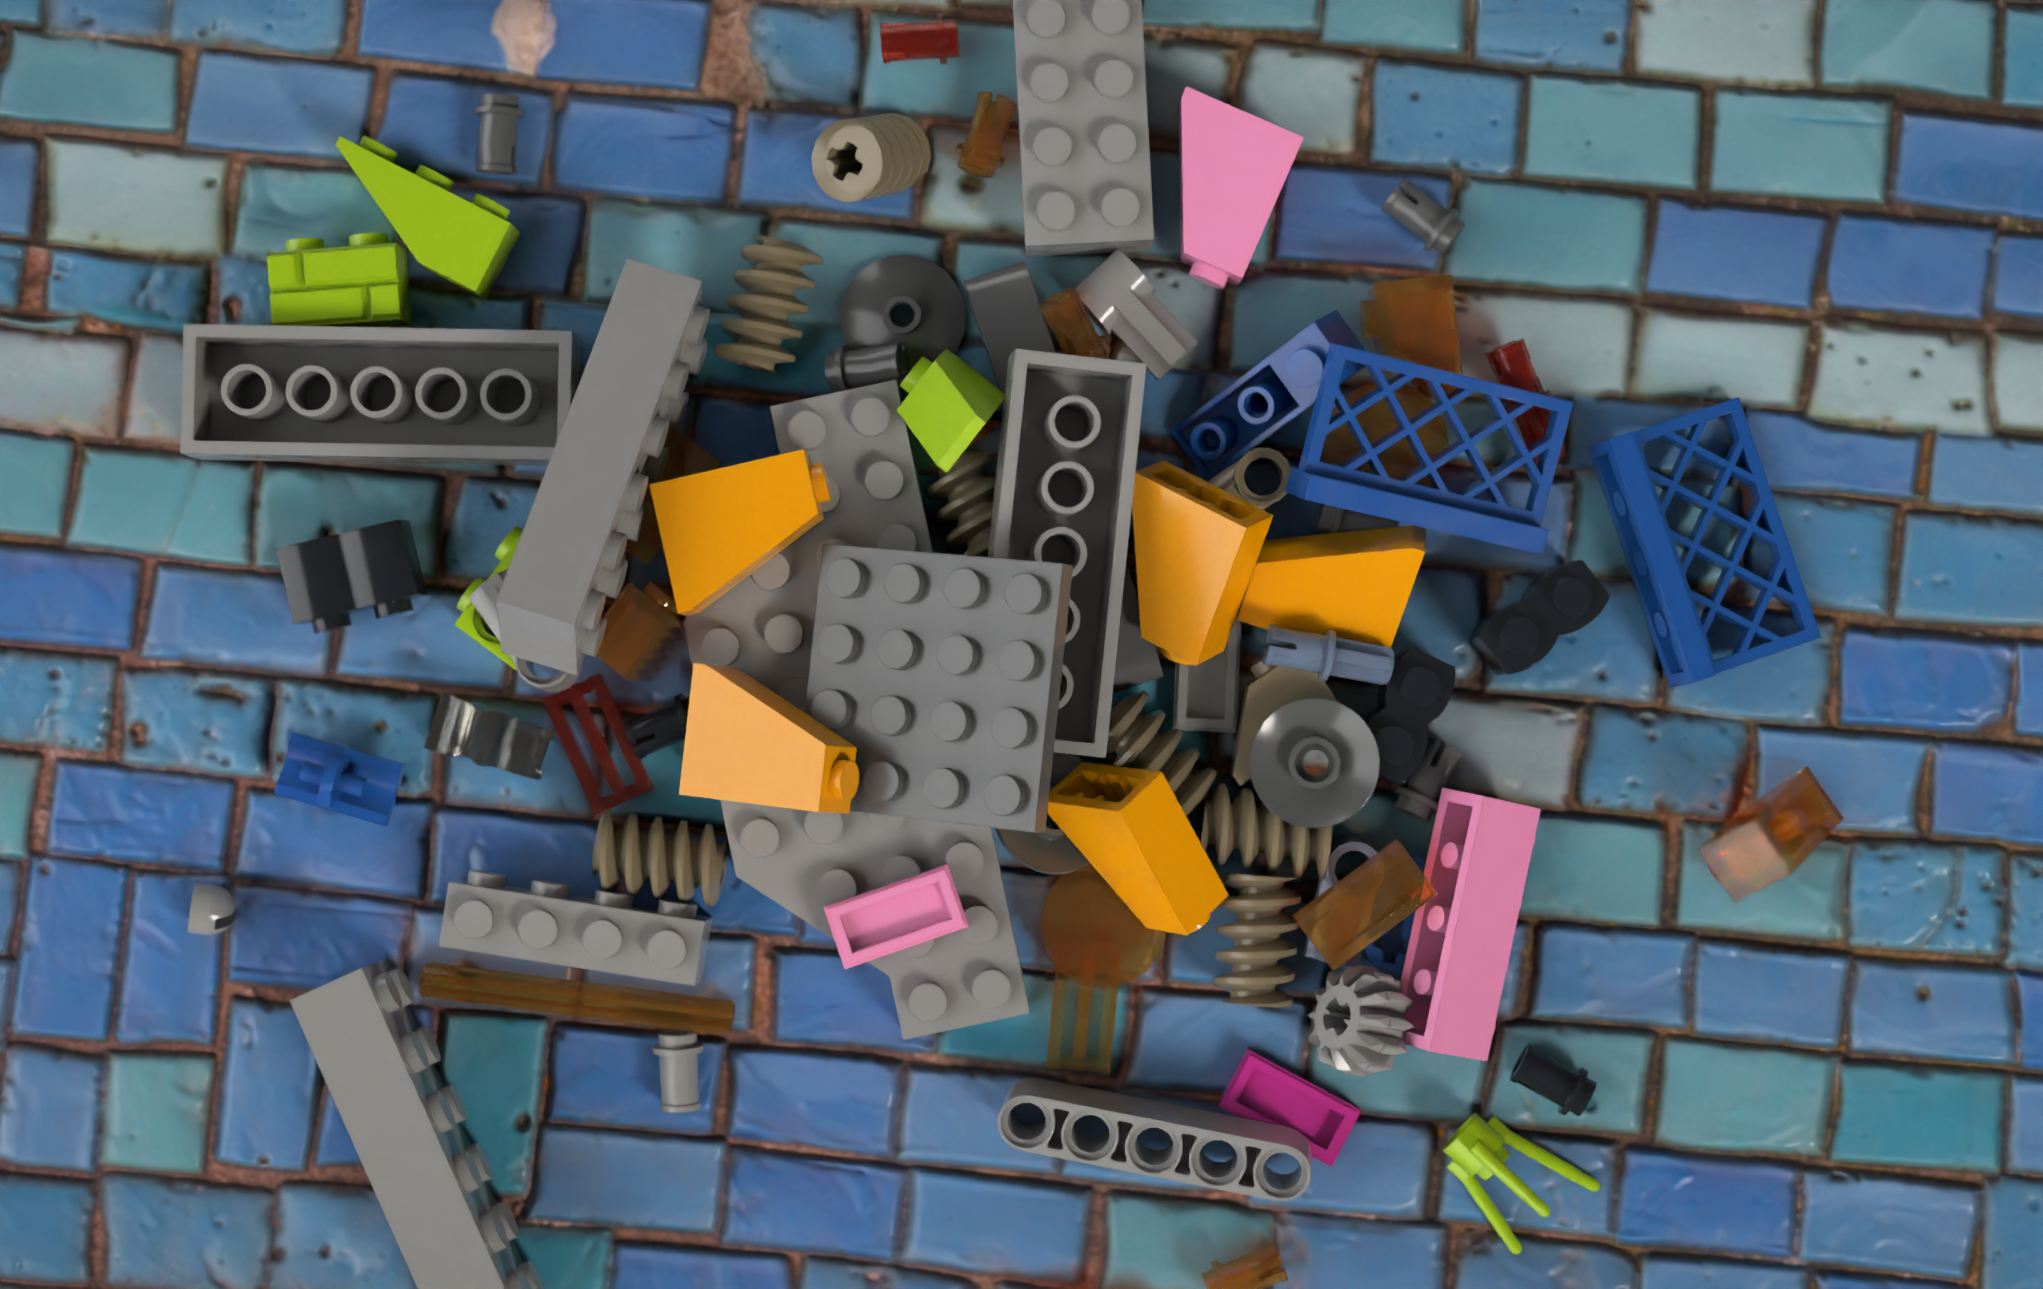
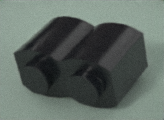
(351, 574)
(1551, 606)
(1405, 708)

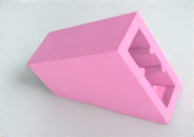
(1227, 184)

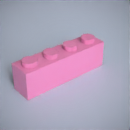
(1468, 929)

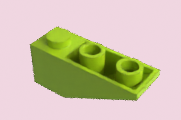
(443, 231)

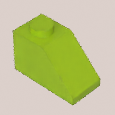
(947, 406)

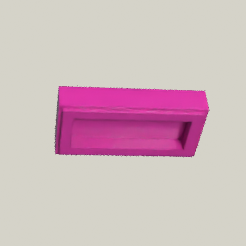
(1277, 1096)

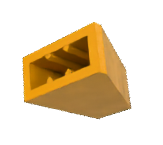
(734, 521)
(1191, 560)
(1336, 583)
(761, 748)
(1139, 844)

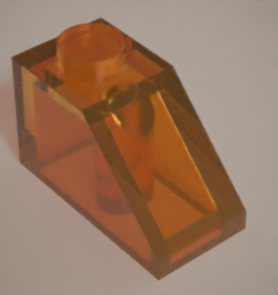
(1414, 324)
(1771, 835)

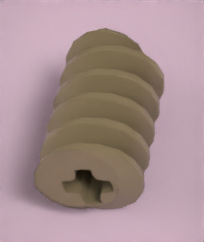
(870, 156)
(767, 304)
(969, 497)
(1142, 747)
(1259, 831)
(659, 859)
(1257, 939)

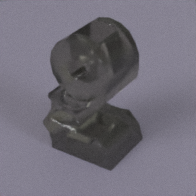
(488, 737)

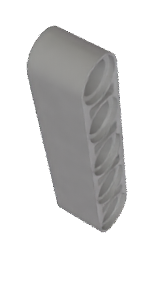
(1179, 1162)

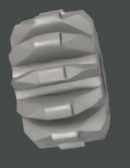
(1360, 1020)

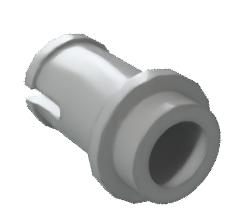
(678, 1070)

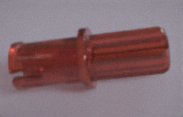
(1514, 369)

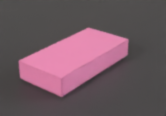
(896, 916)

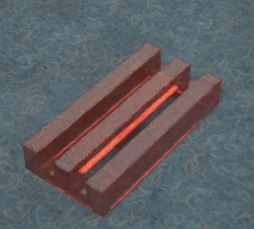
(575, 695)

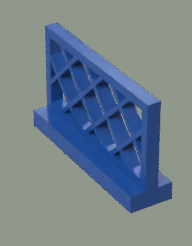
(1420, 504)
(1652, 552)

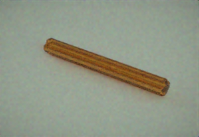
(577, 998)

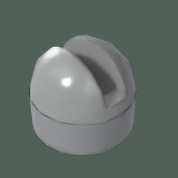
(211, 909)

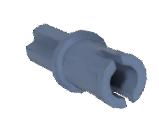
(1328, 655)

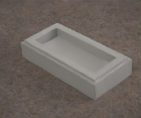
(1208, 693)

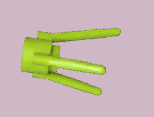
(1480, 1150)

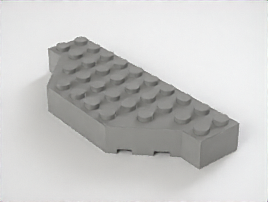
(768, 634)

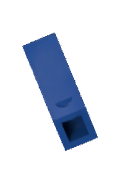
(1264, 397)

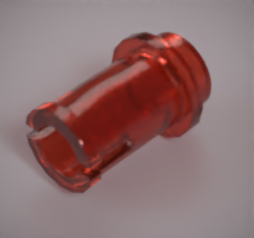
(920, 40)

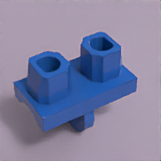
(340, 779)

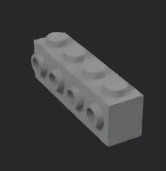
(575, 930)

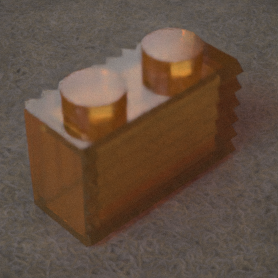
(640, 631)

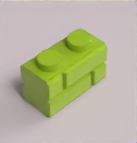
(340, 285)

